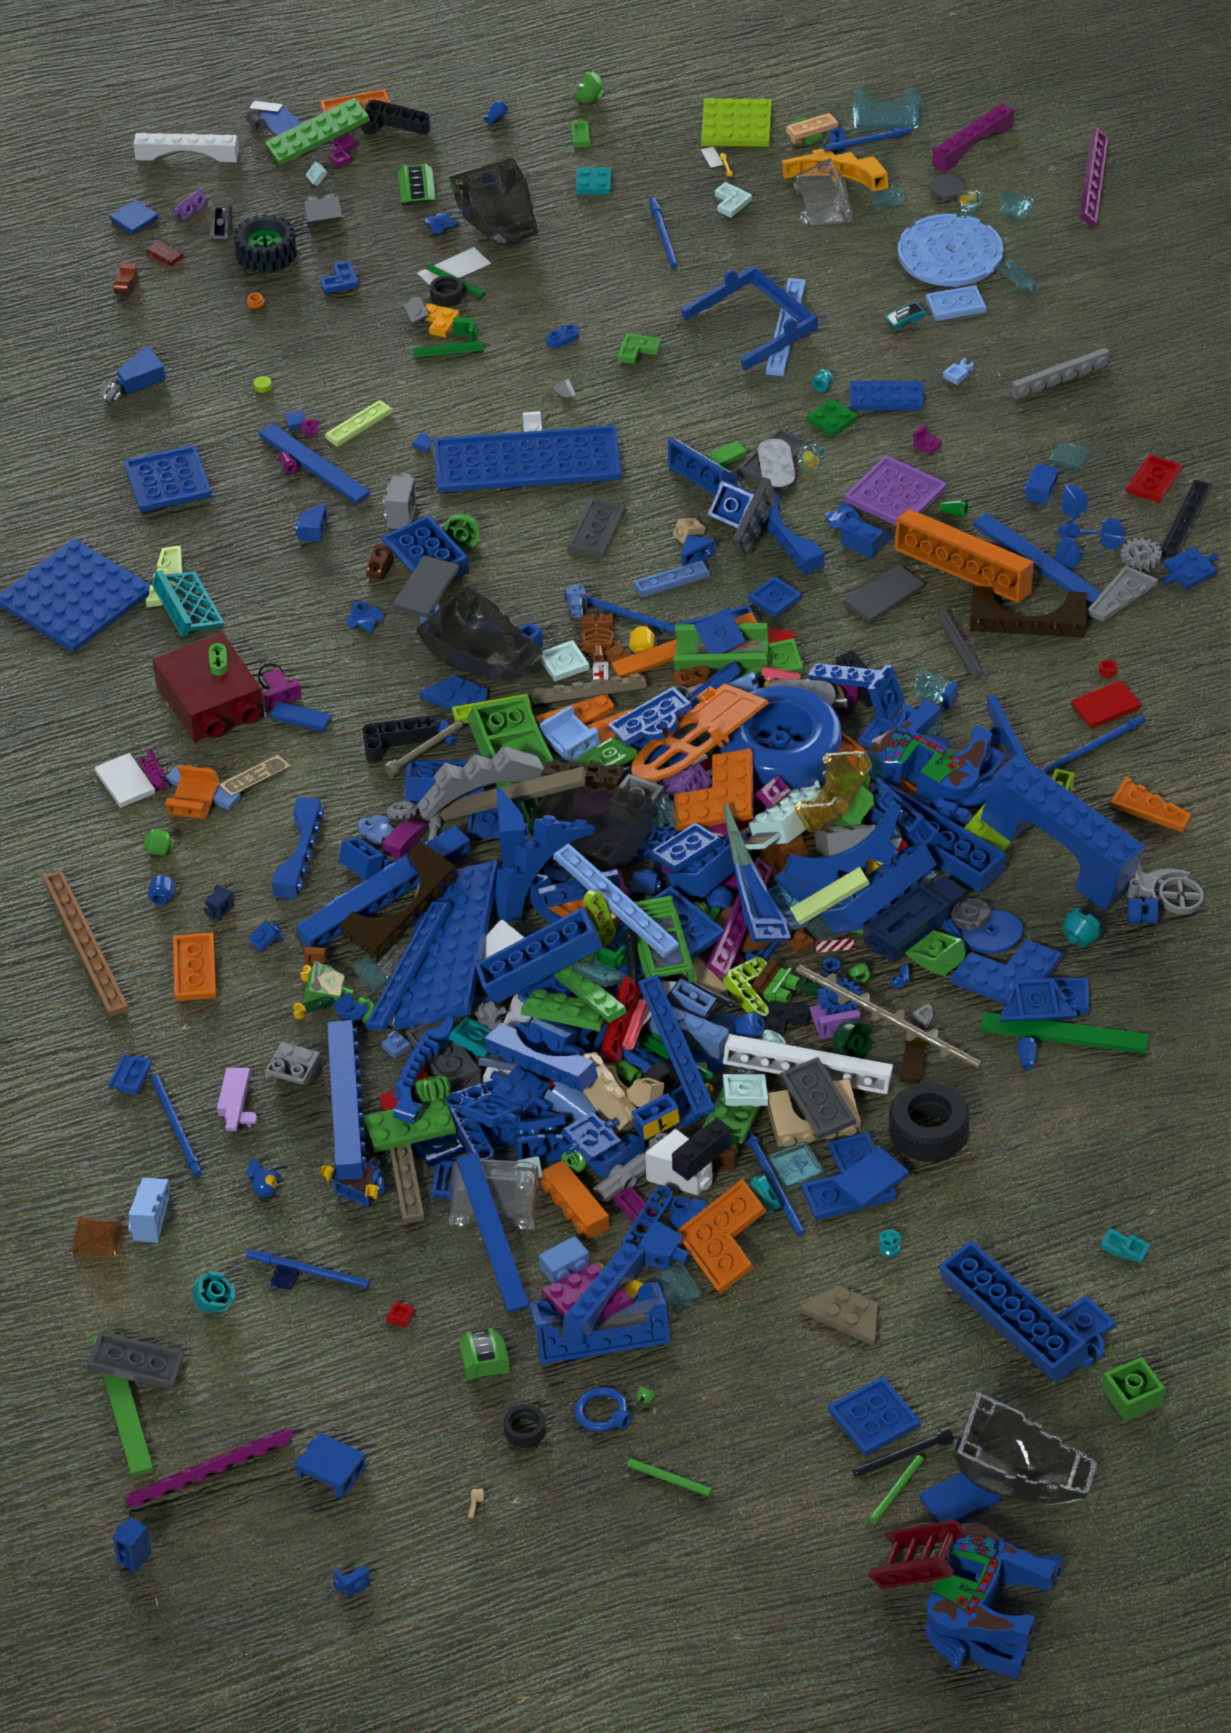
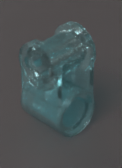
(886, 198)
(1014, 204)
(932, 686)

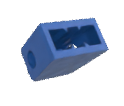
(663, 1247)

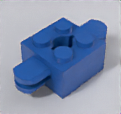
(549, 1035)

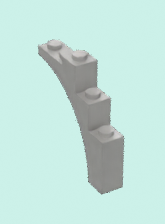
(478, 771)

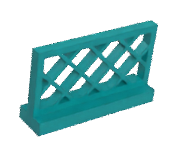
(174, 604)

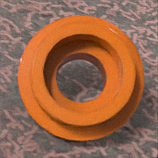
(255, 300)

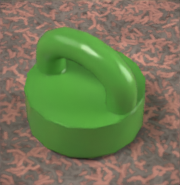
(857, 970)

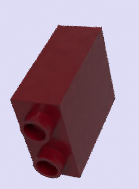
(206, 701)

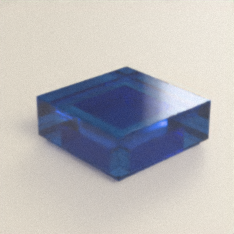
(284, 1277)

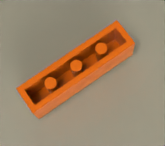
(575, 1200)

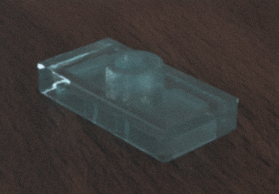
(367, 972)

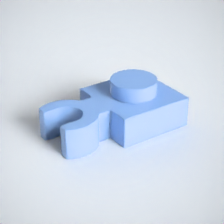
(958, 373)

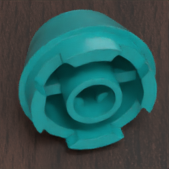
(1081, 928)
(765, 1194)
(213, 1293)

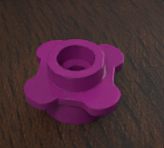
(310, 427)

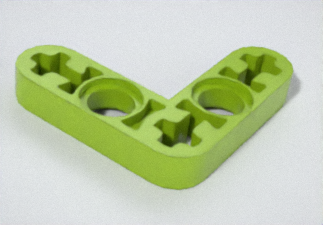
(605, 926)
(736, 978)

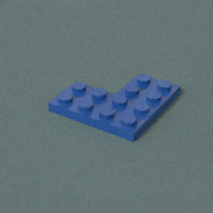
(994, 978)
(823, 1196)

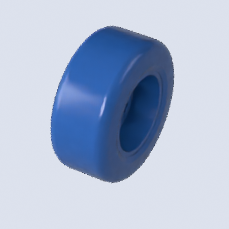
(788, 716)

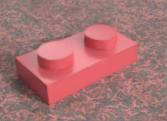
(771, 673)

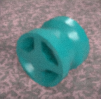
(822, 380)
(889, 1237)

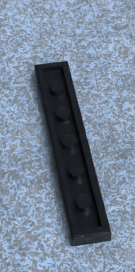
(1185, 518)

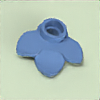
(375, 828)

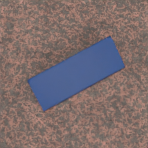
(628, 1148)

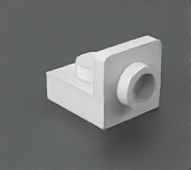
(532, 421)

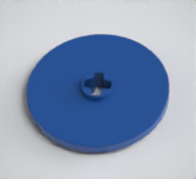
(1006, 933)

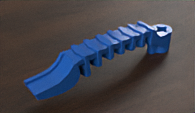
(428, 1046)

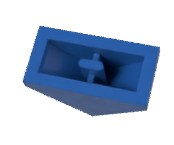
(697, 549)

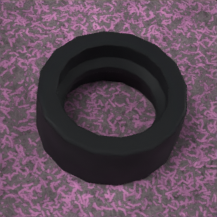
(447, 299)
(665, 1073)
(524, 1440)

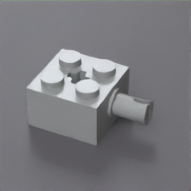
(400, 501)
(643, 787)

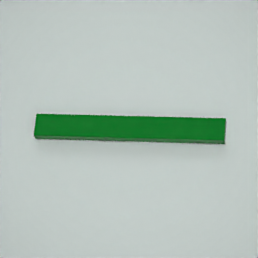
(1067, 1033)

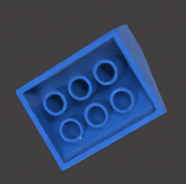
(426, 539)
(420, 778)
(511, 828)

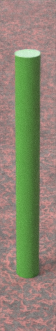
(669, 1477)
(896, 1489)

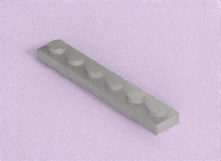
(1060, 373)

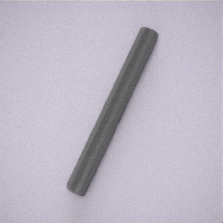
(960, 644)

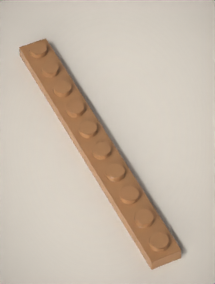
(85, 943)

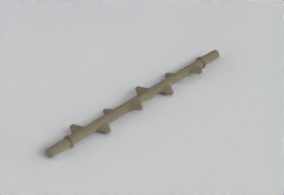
(897, 1018)

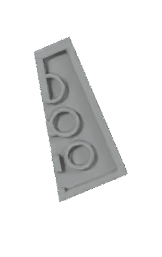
(1121, 592)

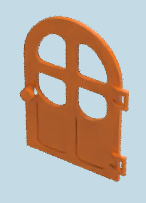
(718, 712)

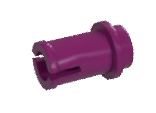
(289, 465)

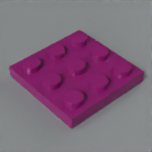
(568, 1290)

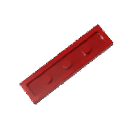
(616, 1030)

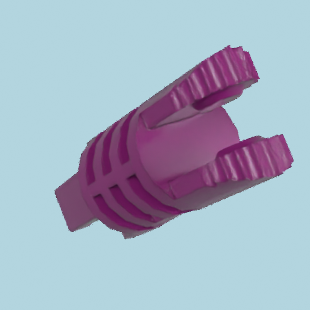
(153, 770)

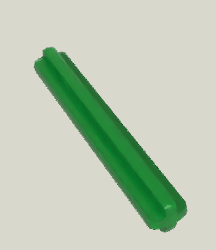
(447, 349)

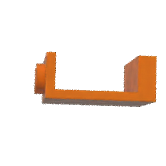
(193, 792)

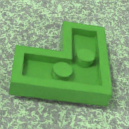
(637, 343)

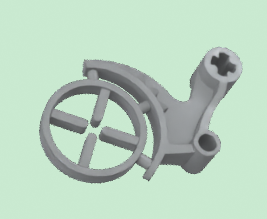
(1143, 887)

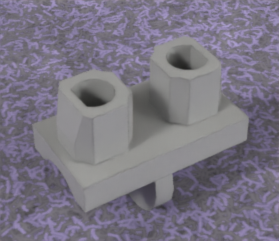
(488, 1014)

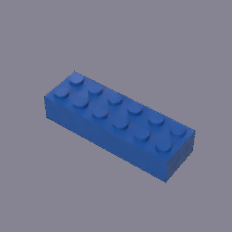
(885, 885)
(538, 955)

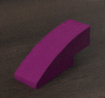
(404, 837)

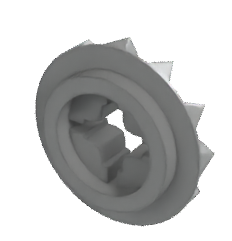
(402, 810)

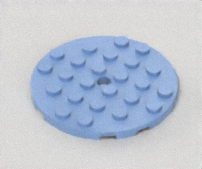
(926, 254)

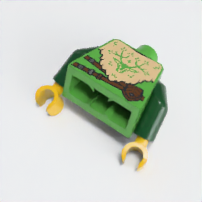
(322, 988)

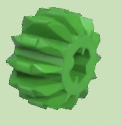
(432, 1088)

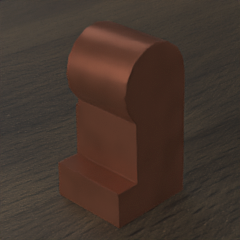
(126, 279)
(378, 562)

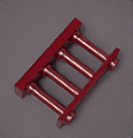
(925, 1568)

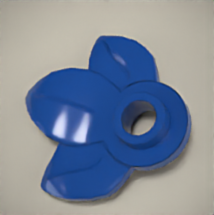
(440, 222)
(842, 516)
(364, 618)
(684, 1210)

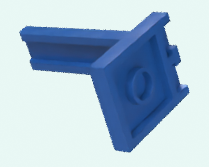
(881, 684)

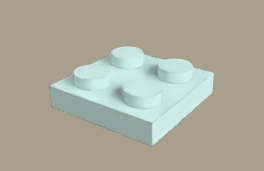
(564, 661)
(745, 1089)

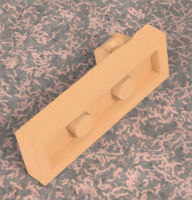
(811, 127)

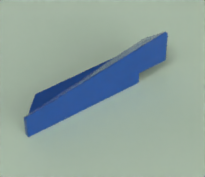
(910, 818)

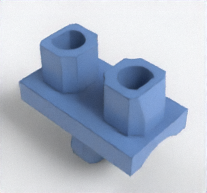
(576, 600)

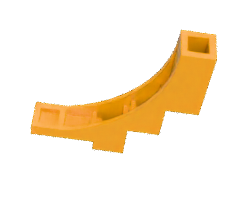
(866, 170)

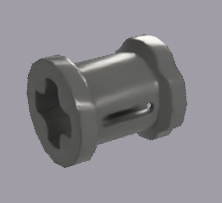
(256, 119)

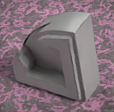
(565, 389)
(924, 1016)

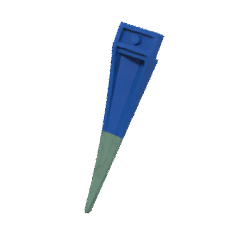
(758, 907)

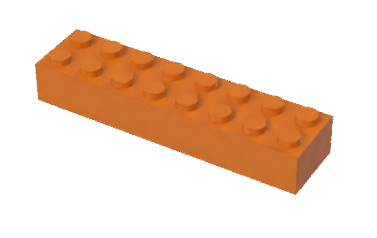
(964, 555)

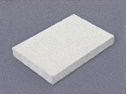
(124, 780)

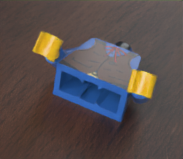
(358, 1190)

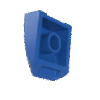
(730, 503)

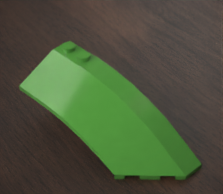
(514, 726)

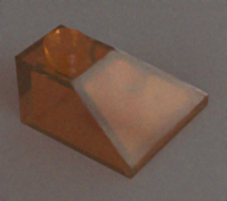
(777, 854)
(97, 1236)

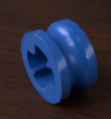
(827, 963)

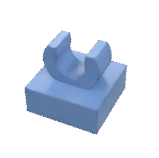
(396, 1044)

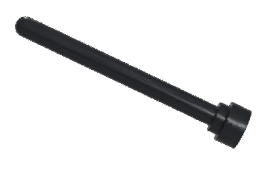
(630, 939)
(719, 998)
(942, 1437)

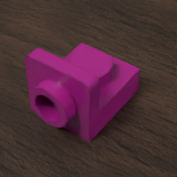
(925, 441)
(851, 693)

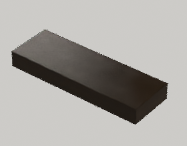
(913, 1061)

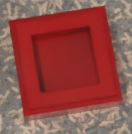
(400, 1314)

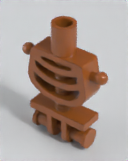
(597, 635)

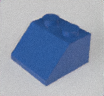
(864, 537)

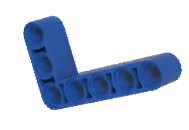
(467, 1129)

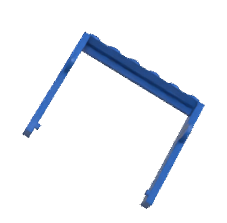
(792, 331)

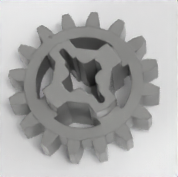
(1141, 554)

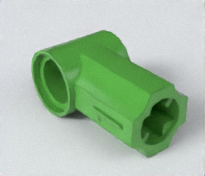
(627, 1071)

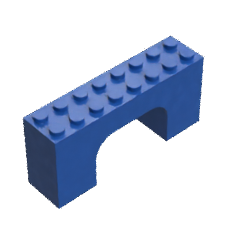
(1106, 853)

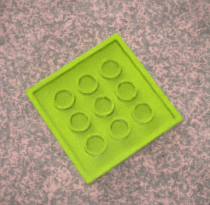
(736, 122)

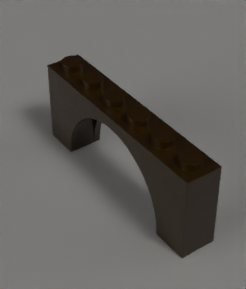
(1063, 622)
(379, 934)

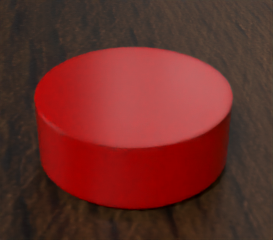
(1108, 668)

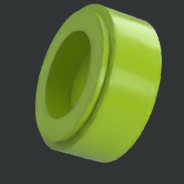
(262, 384)

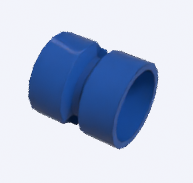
(1135, 911)

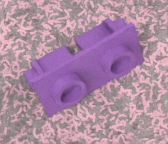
(191, 205)

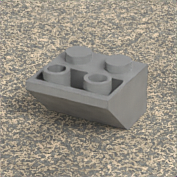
(322, 209)
(294, 1064)

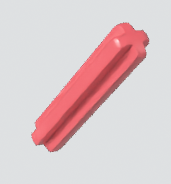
(635, 1025)

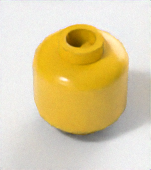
(641, 639)

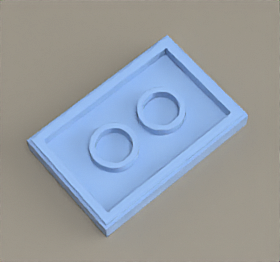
(955, 303)

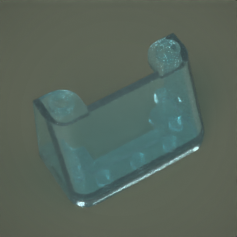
(886, 114)

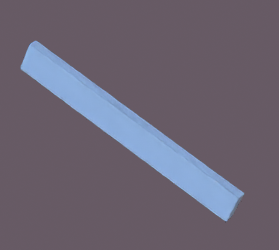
(777, 362)
(617, 901)

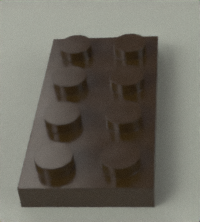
(596, 774)

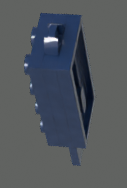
(911, 918)

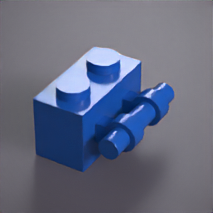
(362, 857)

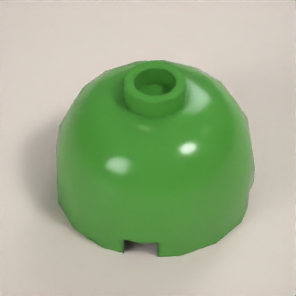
(590, 88)
(462, 530)

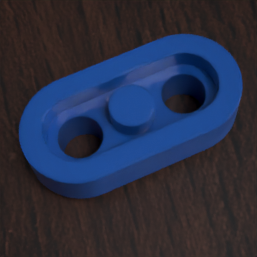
(562, 336)

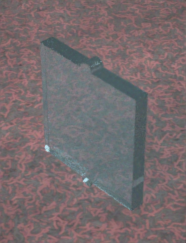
(1069, 455)

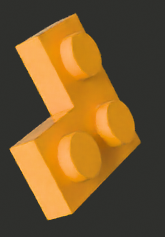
(441, 318)

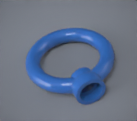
(620, 1417)

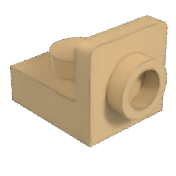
(686, 527)

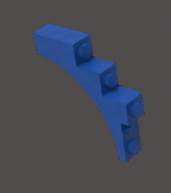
(875, 847)
(530, 856)

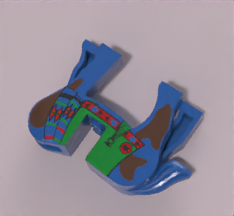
(943, 774)
(961, 1607)

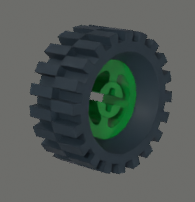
(262, 231)

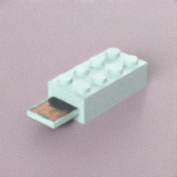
(780, 822)

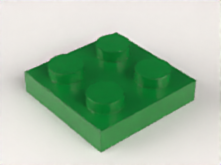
(832, 417)

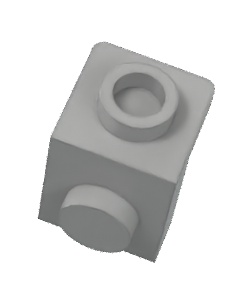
(416, 309)

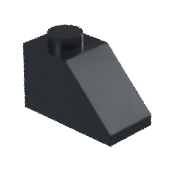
(221, 221)

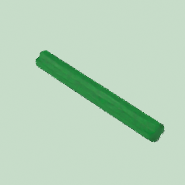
(660, 1049)

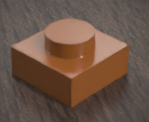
(616, 653)
(800, 941)
(315, 954)

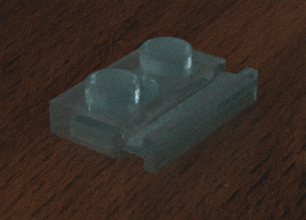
(677, 1286)

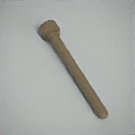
(393, 767)

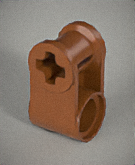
(691, 676)

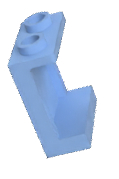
(568, 734)

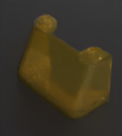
(843, 780)

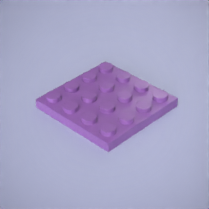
(893, 489)

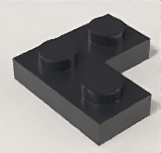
(785, 1013)

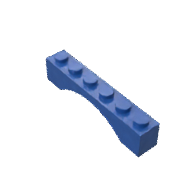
(803, 552)
(289, 875)
(572, 1070)
(584, 1313)

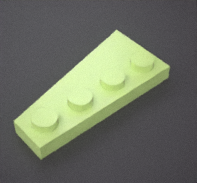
(170, 562)

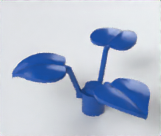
(1073, 502)

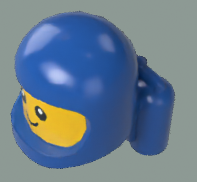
(263, 1180)

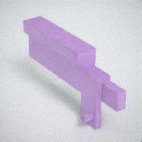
(233, 1098)

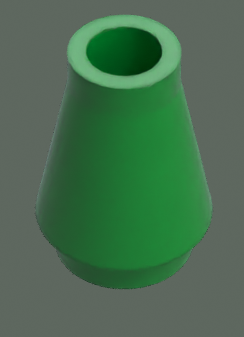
(956, 508)

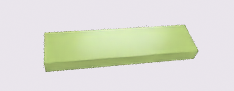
(358, 423)
(829, 896)

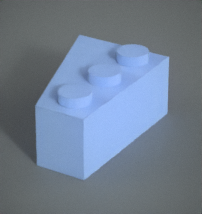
(149, 1210)

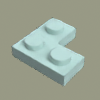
(733, 197)

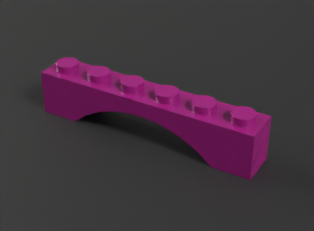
(950, 151)

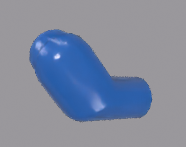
(451, 739)

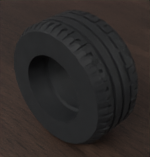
(933, 1100)

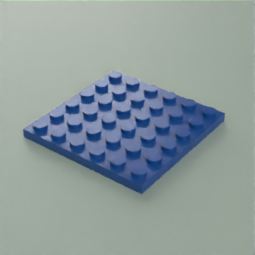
(74, 595)

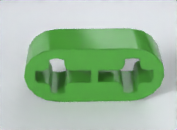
(216, 659)

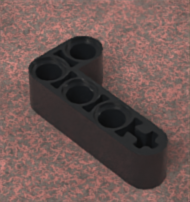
(395, 116)
(396, 733)

